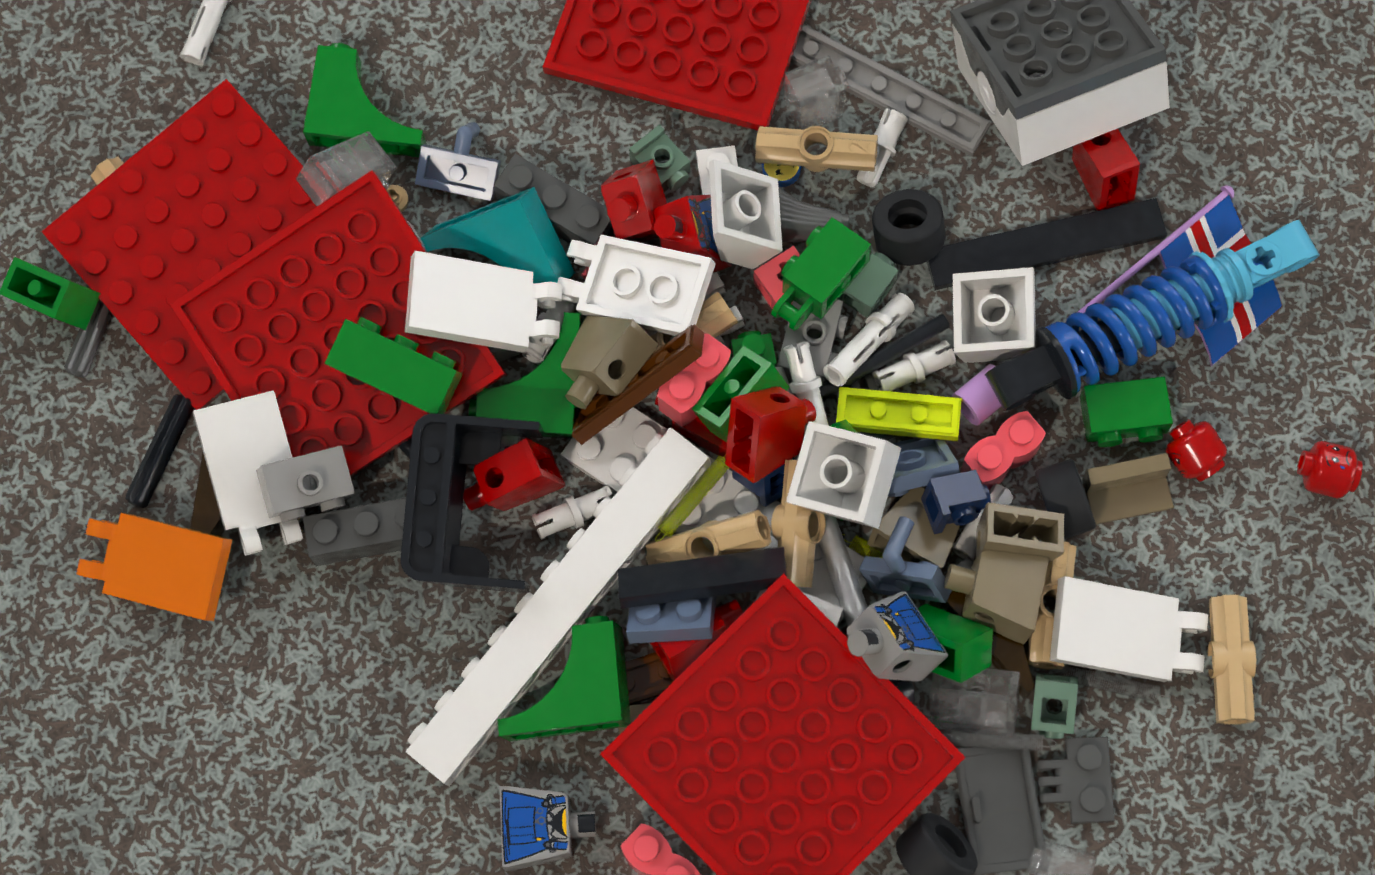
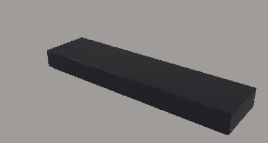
(700, 577)

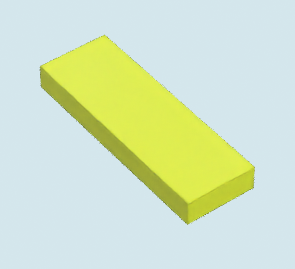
(900, 413)

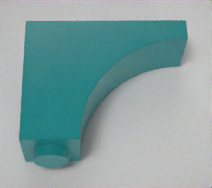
(511, 233)

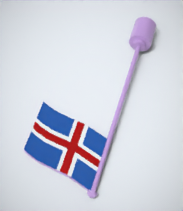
(1208, 232)

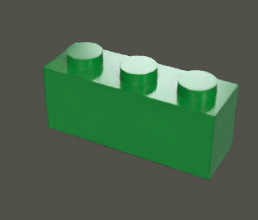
(394, 366)

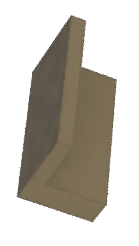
(1128, 488)

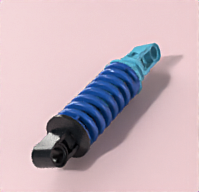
(1196, 292)

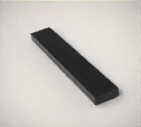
(1051, 242)

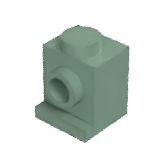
(652, 146)
(871, 285)
(1060, 687)

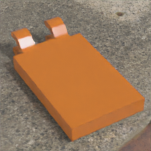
(159, 565)

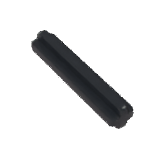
(159, 451)

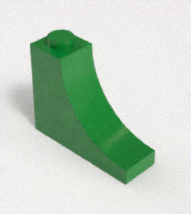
(342, 110)
(540, 393)
(588, 693)

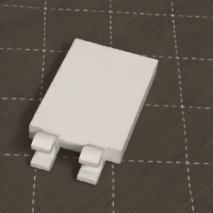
(640, 283)
(479, 303)
(235, 443)
(1122, 630)

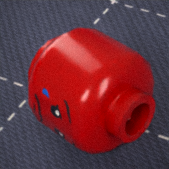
(1196, 450)
(1330, 469)

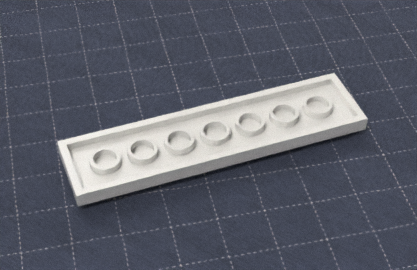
(624, 444)

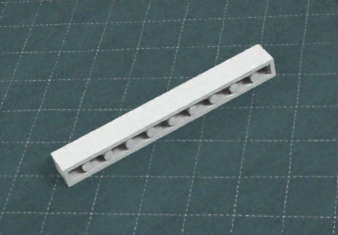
(563, 600)

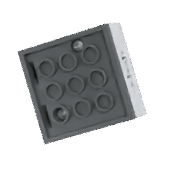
(1059, 69)

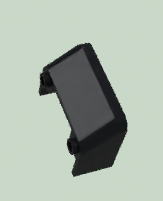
(435, 497)

